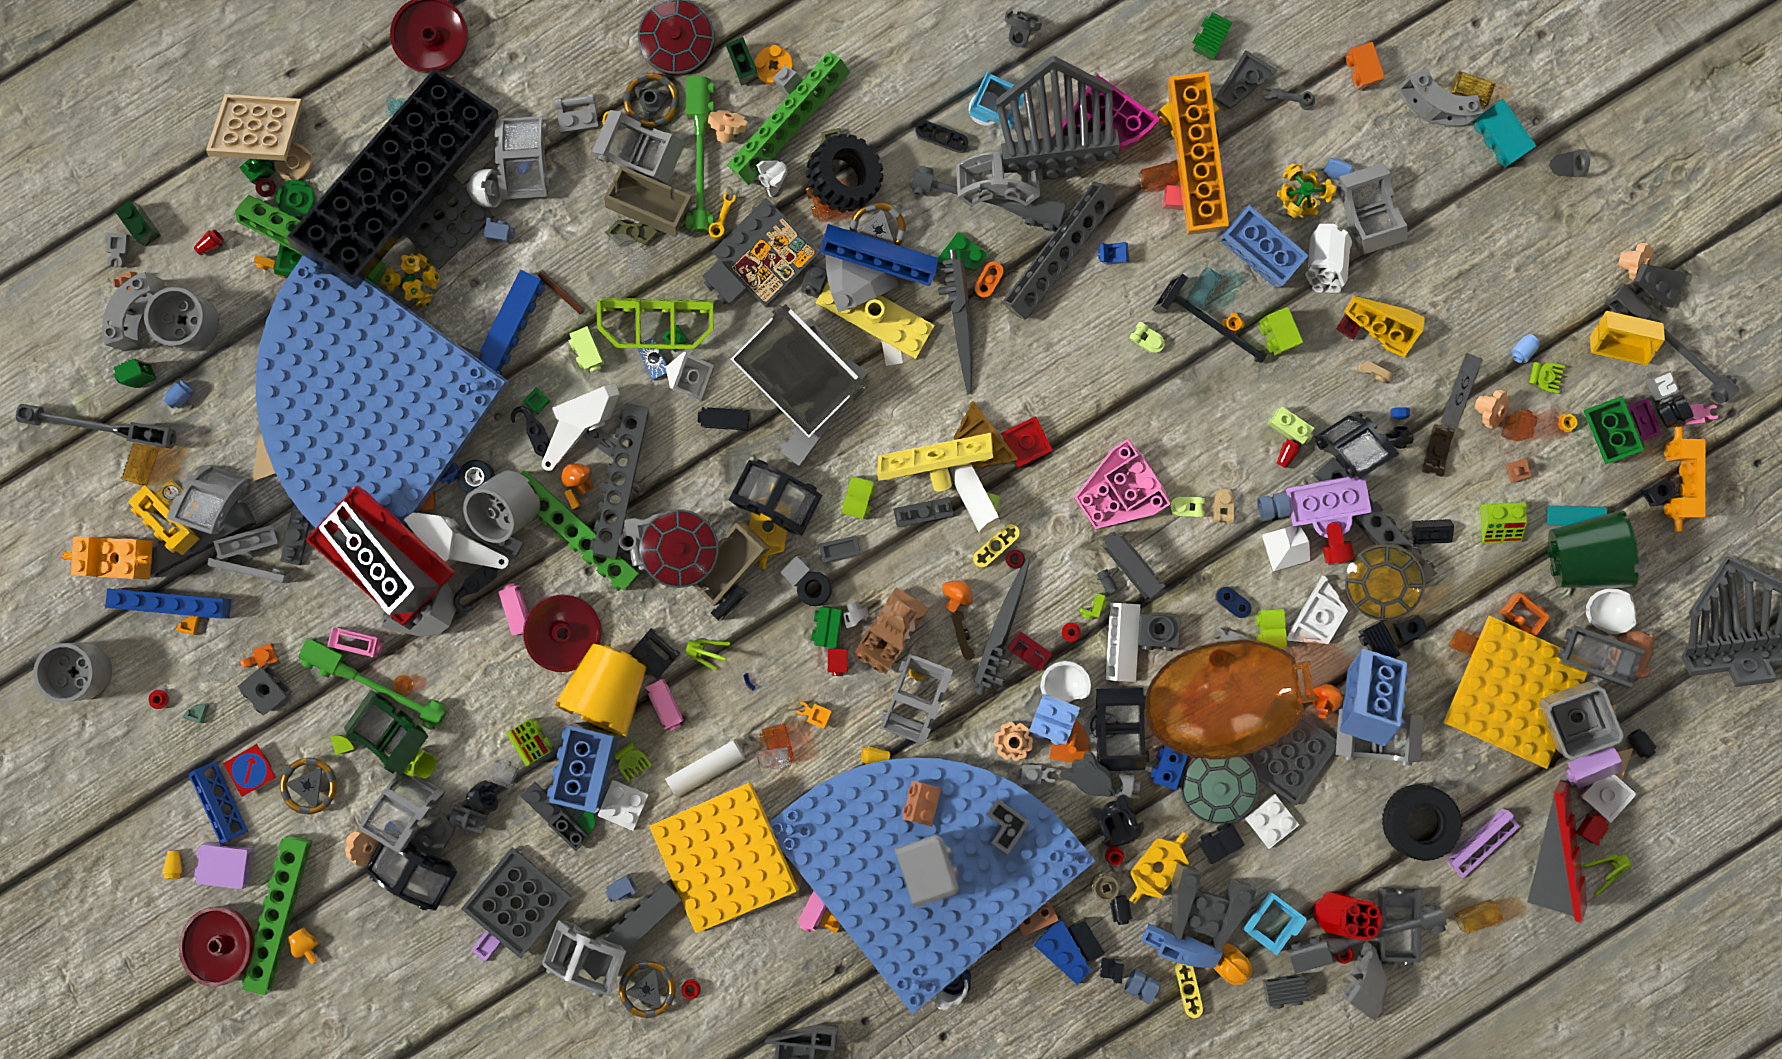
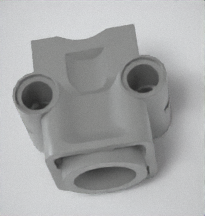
(634, 529)

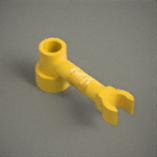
(718, 226)

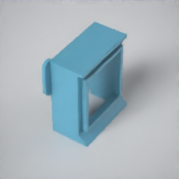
(985, 114)
(1292, 928)

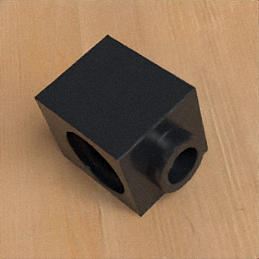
(1651, 491)
(1402, 630)

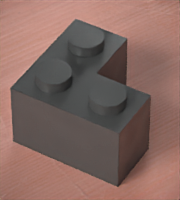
(1012, 825)

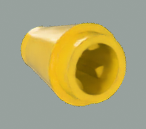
(873, 755)
(172, 866)

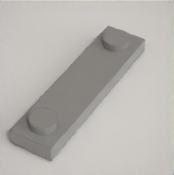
(274, 575)

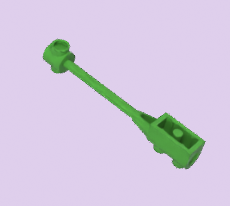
(698, 108)
(331, 662)

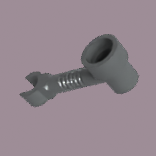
(1306, 105)

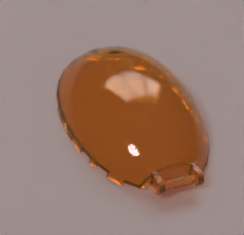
(1227, 698)

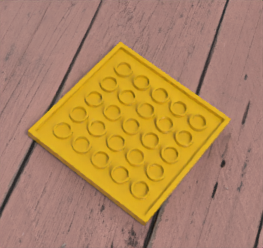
(1504, 690)
(723, 857)

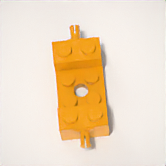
(1692, 472)
(97, 557)

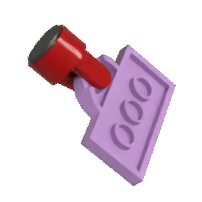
(1330, 509)

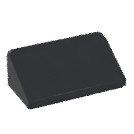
(1432, 531)
(1085, 940)

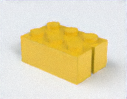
(1627, 338)

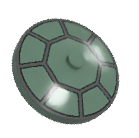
(1219, 788)

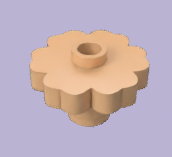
(727, 125)
(1633, 259)
(1493, 408)
(1019, 749)
(360, 847)

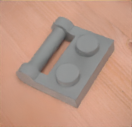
(579, 119)

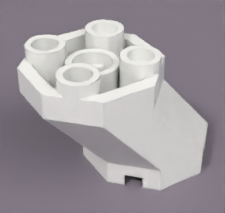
(1328, 258)

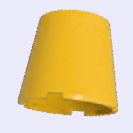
(604, 689)

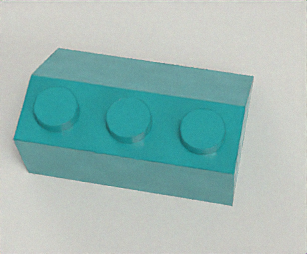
(1503, 133)

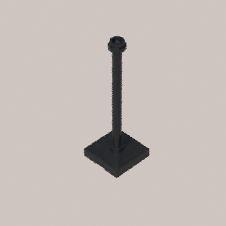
(1171, 295)

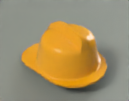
(1234, 965)

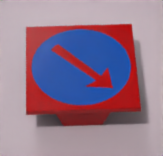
(249, 770)

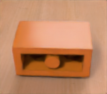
(1364, 66)

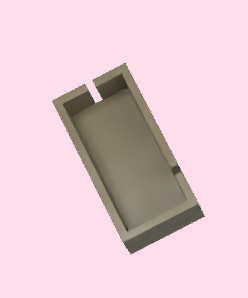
(647, 201)
(733, 563)

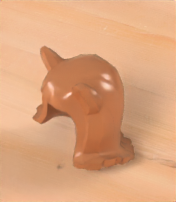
(1643, 641)

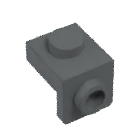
(813, 281)

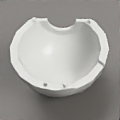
(1611, 610)
(1065, 681)

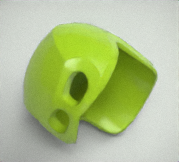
(421, 765)

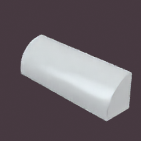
(974, 497)
(1123, 642)
(705, 769)

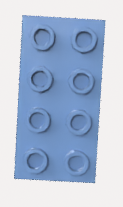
(1262, 246)
(1374, 697)
(595, 772)

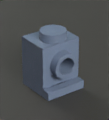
(498, 231)
(621, 888)

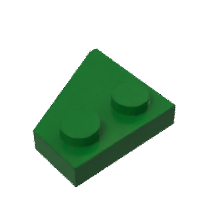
(968, 251)

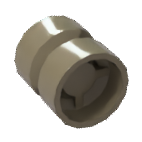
(1104, 886)

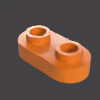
(988, 280)

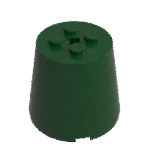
(1594, 553)

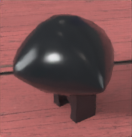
(483, 797)

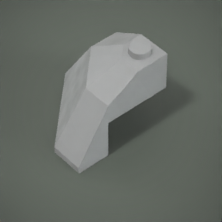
(855, 283)
(1369, 983)

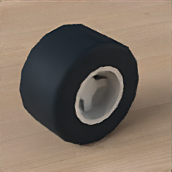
(472, 472)

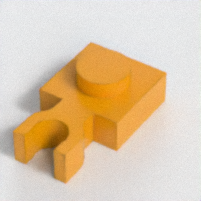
(817, 715)

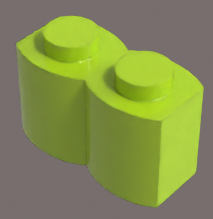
(857, 498)
(1272, 627)

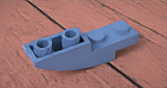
(1186, 952)

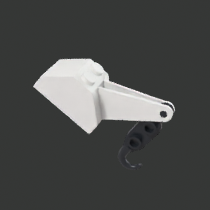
(574, 420)
(446, 540)

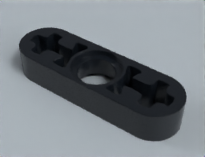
(926, 136)

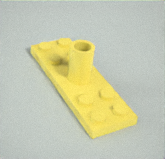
(893, 325)
(935, 459)

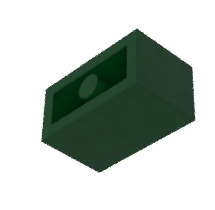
(742, 61)
(137, 223)

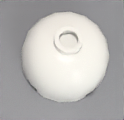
(484, 188)

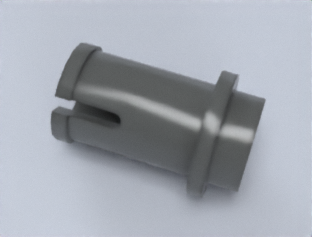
(1107, 581)

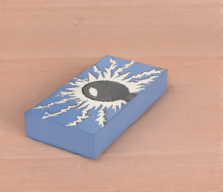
(653, 360)

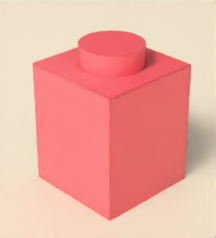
(1173, 198)

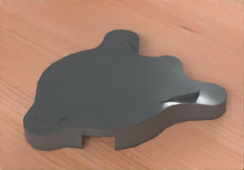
(1090, 776)

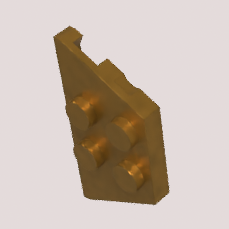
(975, 424)

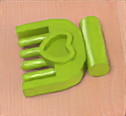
(1545, 374)
(629, 759)

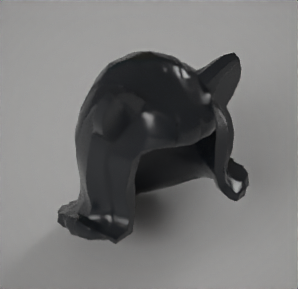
(1118, 823)

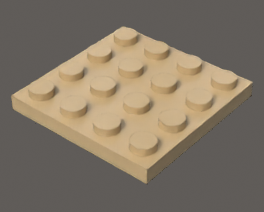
(254, 127)

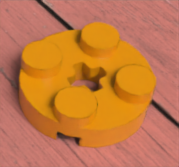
(769, 55)

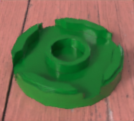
(295, 198)

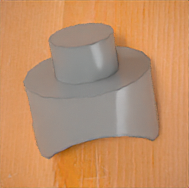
(856, 614)
(1127, 786)

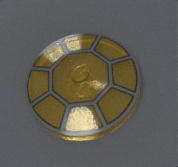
(1385, 582)

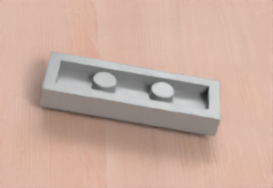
(245, 542)

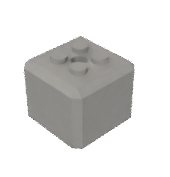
(1594, 730)
(928, 870)

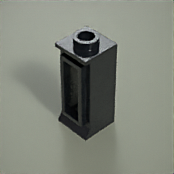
(724, 418)

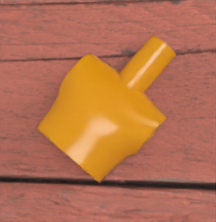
(302, 944)

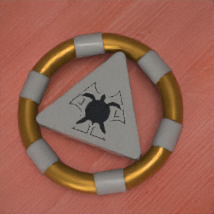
(878, 225)

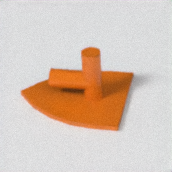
(1075, 747)

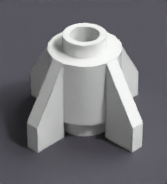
(771, 175)

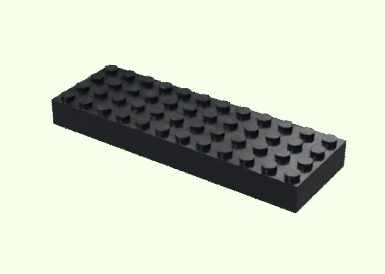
(393, 179)

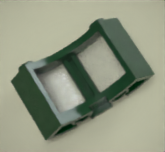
(386, 732)

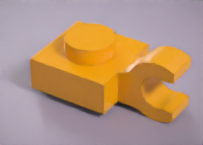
(264, 263)

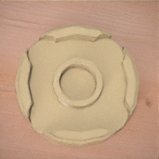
(297, 165)

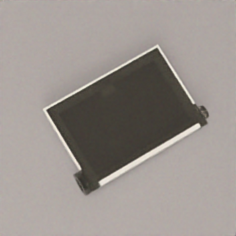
(798, 371)

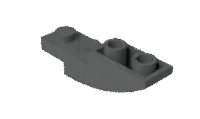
(556, 815)

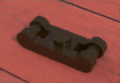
(1438, 450)
(962, 635)

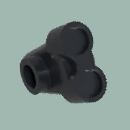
(1400, 437)

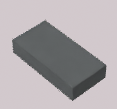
(839, 549)

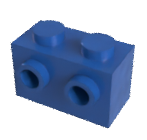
(1168, 767)

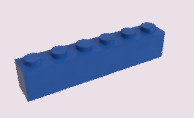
(879, 255)
(511, 320)
(168, 603)

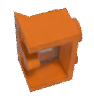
(1524, 613)

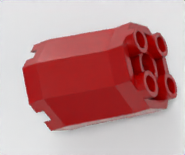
(1348, 916)

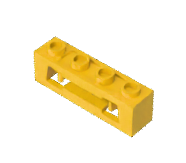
(176, 540)

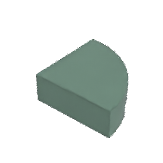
(197, 713)

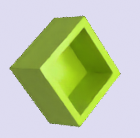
(1280, 331)

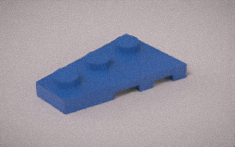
(1062, 951)

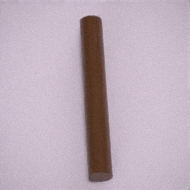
(561, 292)

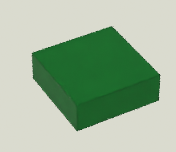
(680, 337)
(536, 400)

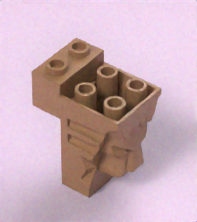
(890, 631)

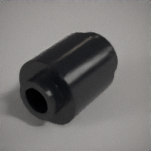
(1642, 743)
(1121, 910)

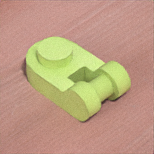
(1154, 342)
(1181, 506)

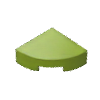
(342, 744)

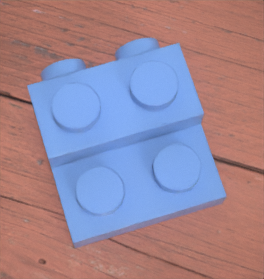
(1054, 720)

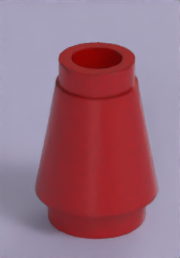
(209, 242)
(1288, 453)

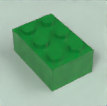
(1614, 429)

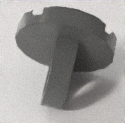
(1023, 23)

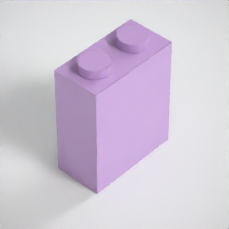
(1594, 767)
(224, 865)

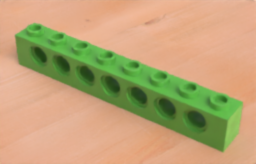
(789, 117)
(277, 225)
(628, 572)
(300, 849)

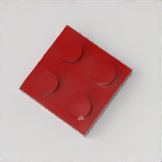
(1027, 441)

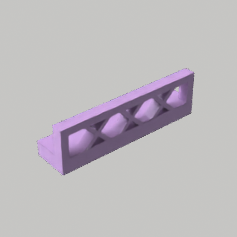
(1479, 839)

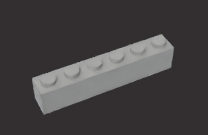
(800, 446)

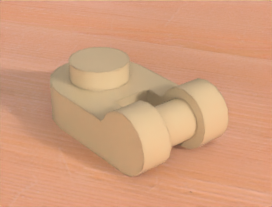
(1382, 375)
(1223, 499)

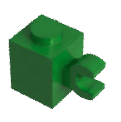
(257, 169)

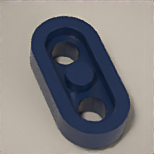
(1233, 603)

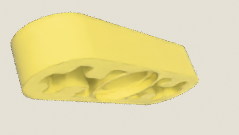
(981, 551)
(1187, 1004)

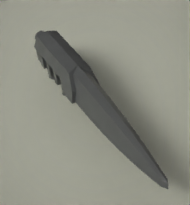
(960, 309)
(998, 638)

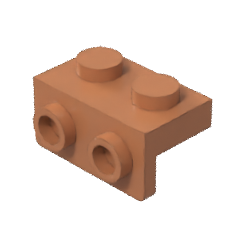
(921, 803)

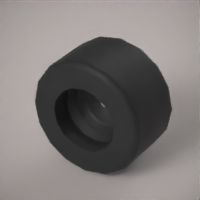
(802, 588)

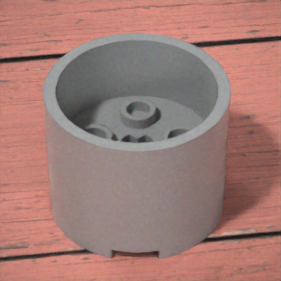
(167, 314)
(501, 506)
(57, 676)

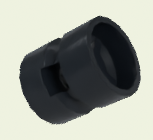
(1674, 411)

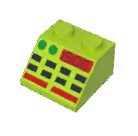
(1503, 522)
(530, 741)

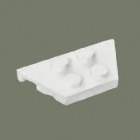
(1319, 616)

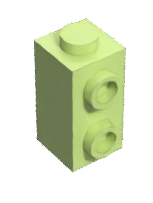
(587, 349)
(1291, 426)

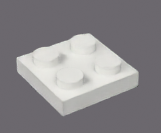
(1608, 796)
(623, 805)
(1271, 821)

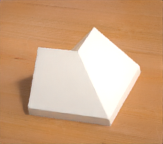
(689, 375)
(1286, 547)

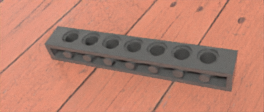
(1050, 254)
(630, 413)
(1386, 523)

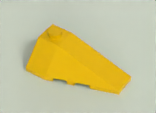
(1391, 325)

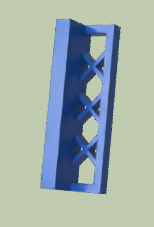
(211, 806)

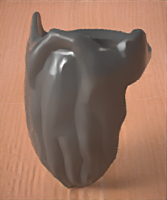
(1570, 164)

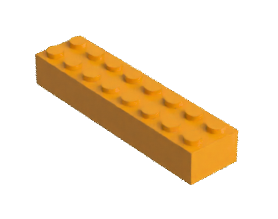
(1197, 153)

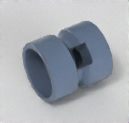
(1274, 506)
(1143, 987)

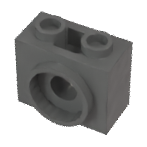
(1166, 640)
(254, 689)

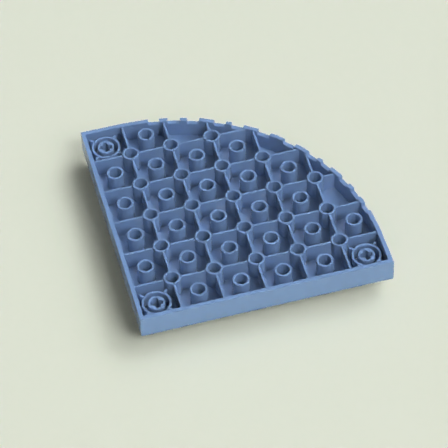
(362, 395)
(845, 849)

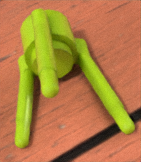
(696, 649)
(1619, 865)

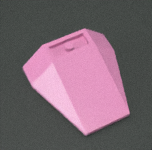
(1122, 488)

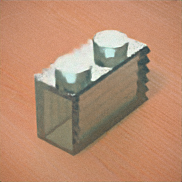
(1204, 288)

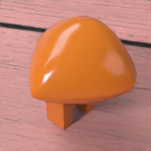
(577, 476)
(959, 594)
(1328, 699)

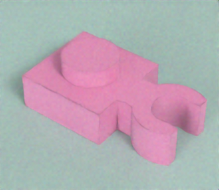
(1700, 414)

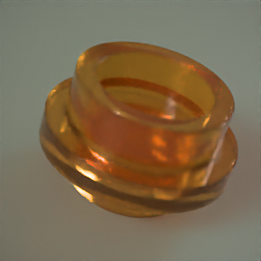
(403, 684)

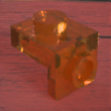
(1463, 642)

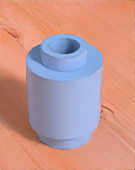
(1525, 348)

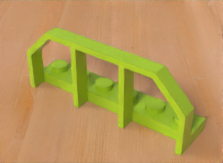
(649, 305)

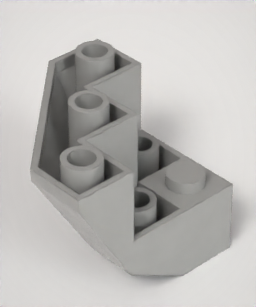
(430, 620)

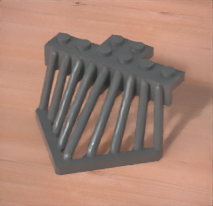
(1060, 154)
(1743, 656)

